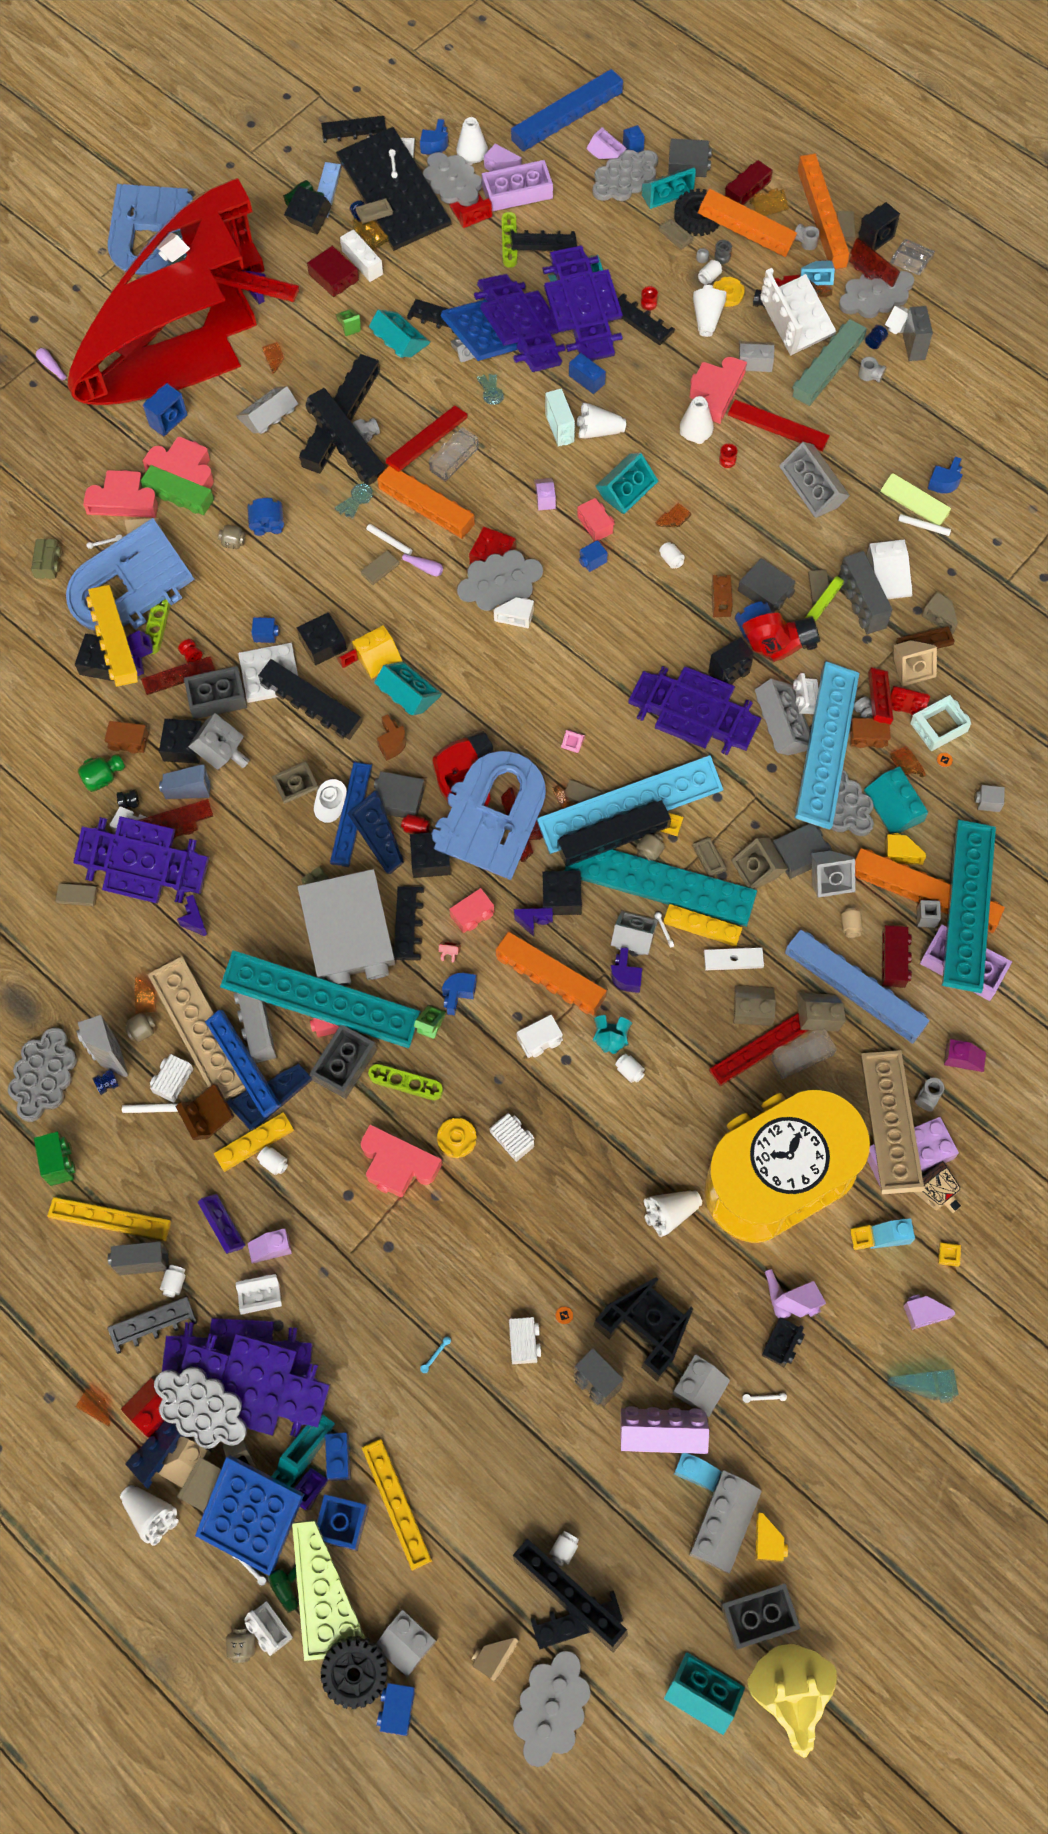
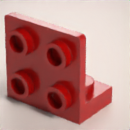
(474, 213)
(908, 700)

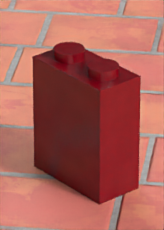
(333, 271)

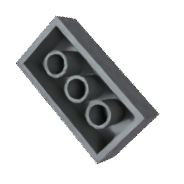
(865, 593)

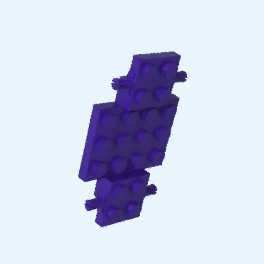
(583, 302)
(520, 319)
(695, 708)
(140, 860)
(226, 1330)
(263, 1381)

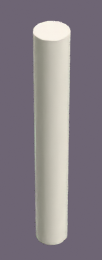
(926, 525)
(389, 539)
(149, 1108)

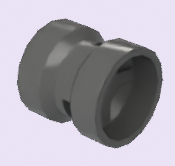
(723, 251)

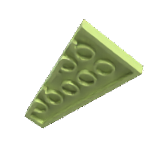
(323, 1601)

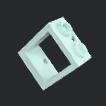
(559, 417)
(928, 734)

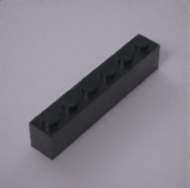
(345, 436)
(310, 699)
(613, 833)
(570, 1595)

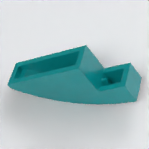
(302, 1452)

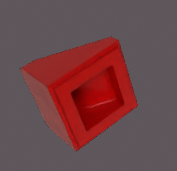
(348, 658)

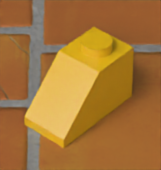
(903, 850)
(769, 1541)

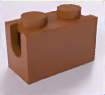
(721, 595)
(869, 733)
(126, 737)

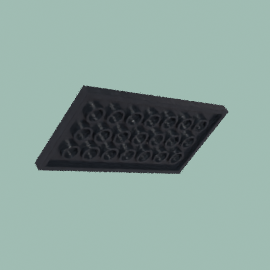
(411, 198)

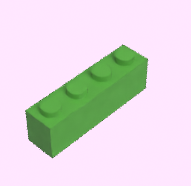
(178, 490)

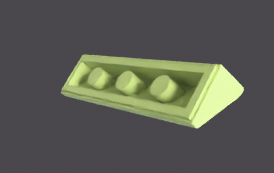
(915, 500)

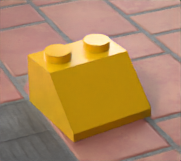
(376, 650)

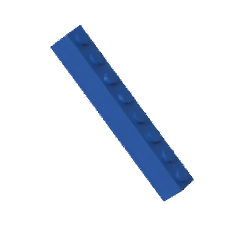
(567, 110)

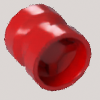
(649, 298)
(728, 455)
(189, 650)

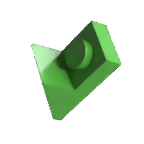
(350, 321)
(429, 1021)

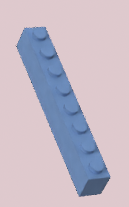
(857, 986)

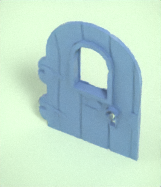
(152, 209)
(475, 830)

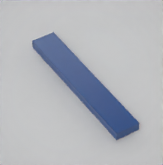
(347, 830)
(243, 1063)

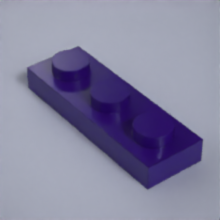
(221, 1223)

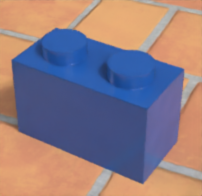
(587, 373)
(338, 1457)
(397, 1709)

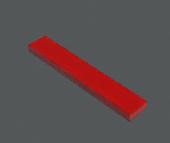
(255, 283)
(778, 424)
(426, 438)
(757, 1050)

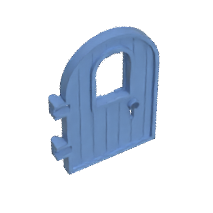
(146, 575)

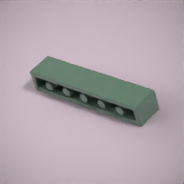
(829, 362)

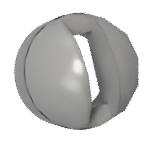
(702, 255)

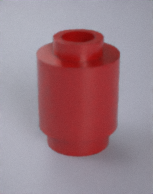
(415, 824)

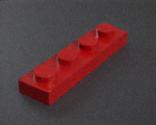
(880, 696)

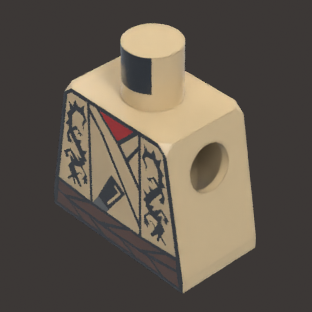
(940, 1188)

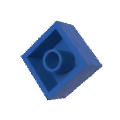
(165, 409)
(342, 1522)

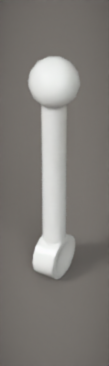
(392, 153)
(90, 545)
(658, 915)
(747, 1398)
(260, 1579)

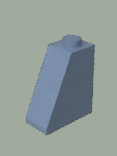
(186, 783)

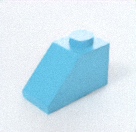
(819, 272)
(893, 1233)
(697, 1471)

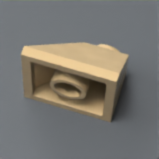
(915, 662)
(182, 1461)
(494, 1657)

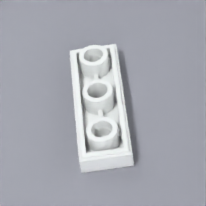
(745, 959)

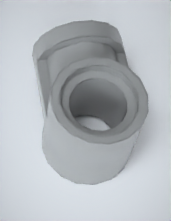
(807, 236)
(871, 370)
(367, 429)
(928, 1100)

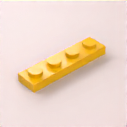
(702, 925)
(253, 1142)

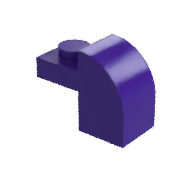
(140, 646)
(625, 977)

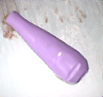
(48, 361)
(426, 565)
(776, 1292)

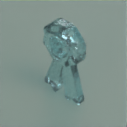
(492, 394)
(360, 494)

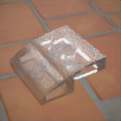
(912, 257)

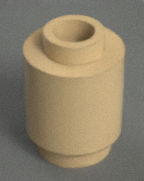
(851, 923)

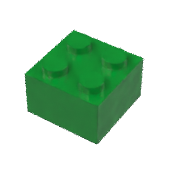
(54, 1158)

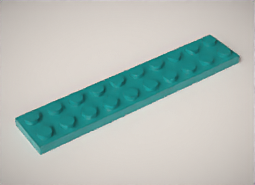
(668, 885)
(969, 907)
(320, 999)

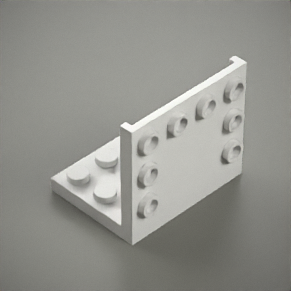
(796, 312)

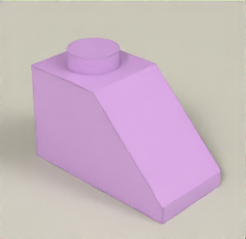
(605, 145)
(500, 158)
(545, 494)
(270, 1246)
(802, 1300)
(926, 1311)

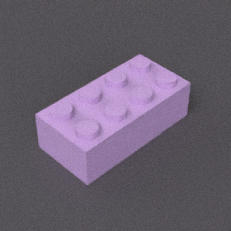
(517, 185)
(995, 964)
(933, 1146)
(664, 1430)

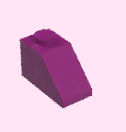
(964, 1056)

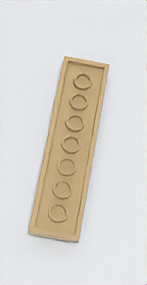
(189, 1012)
(892, 1122)

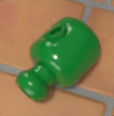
(98, 772)

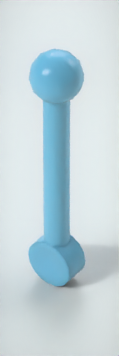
(425, 1368)

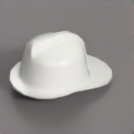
(329, 800)

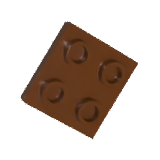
(205, 1114)

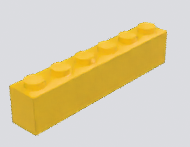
(112, 636)

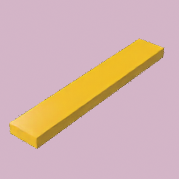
(109, 1219)
(396, 1504)

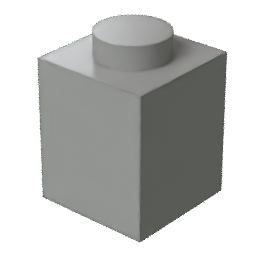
(990, 798)
(928, 914)

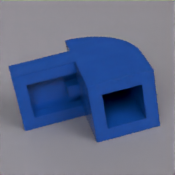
(434, 141)
(946, 480)
(458, 985)

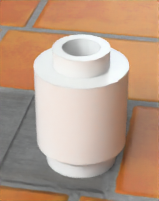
(710, 272)
(672, 555)
(630, 1068)
(272, 1160)
(173, 1281)
(564, 1549)

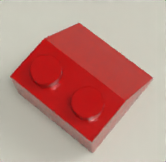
(144, 1409)

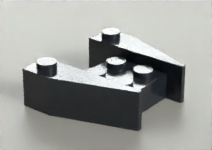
(652, 1320)

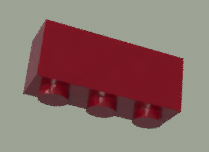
(749, 182)
(896, 956)

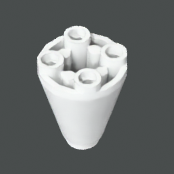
(471, 142)
(708, 308)
(697, 421)
(598, 422)
(670, 1210)
(148, 1514)

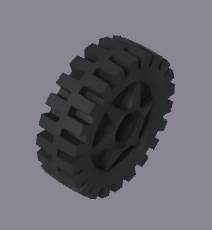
(687, 213)
(350, 1690)

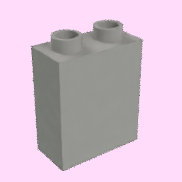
(347, 927)

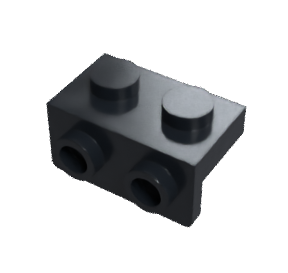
(782, 1342)

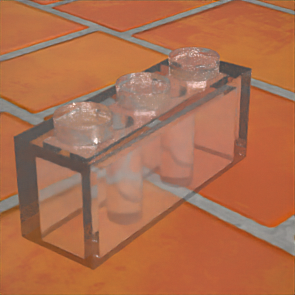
(453, 454)
(803, 1053)

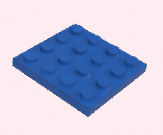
(475, 331)
(249, 1515)

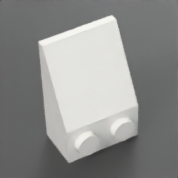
(891, 567)

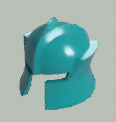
(611, 1036)

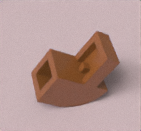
(393, 741)

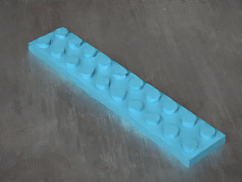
(827, 746)
(673, 787)

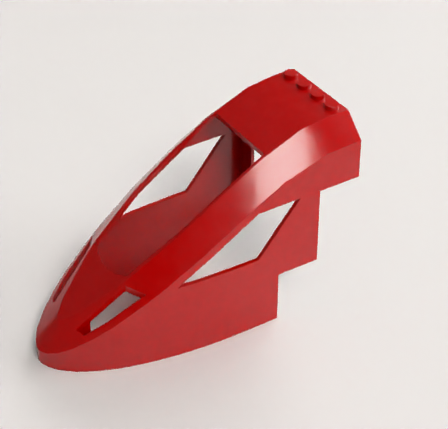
(135, 312)

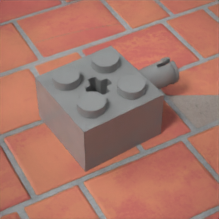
(218, 743)

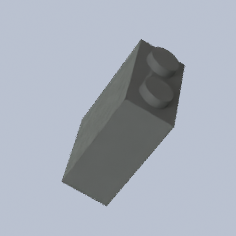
(689, 154)
(917, 333)
(767, 585)
(400, 793)
(797, 848)
(139, 1258)

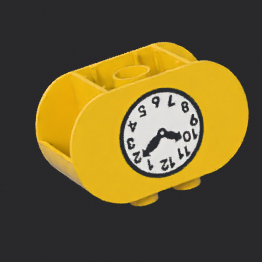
(785, 1164)

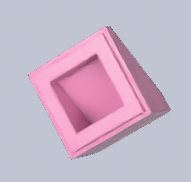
(573, 741)

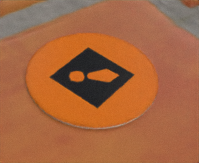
(944, 759)
(564, 1315)

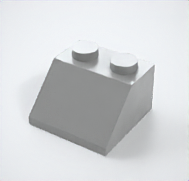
(757, 355)
(832, 873)
(634, 932)
(701, 1385)
(405, 1643)

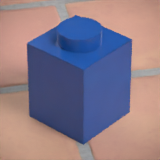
(633, 139)
(593, 556)
(264, 630)

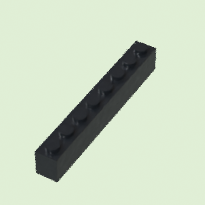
(349, 399)

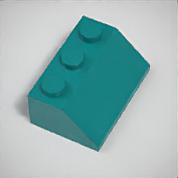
(668, 187)
(398, 333)
(627, 482)
(407, 687)
(896, 801)
(704, 1693)

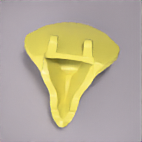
(795, 1689)

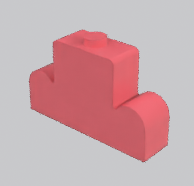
(718, 385)
(183, 459)
(121, 496)
(396, 1162)

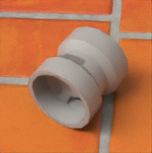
(864, 707)

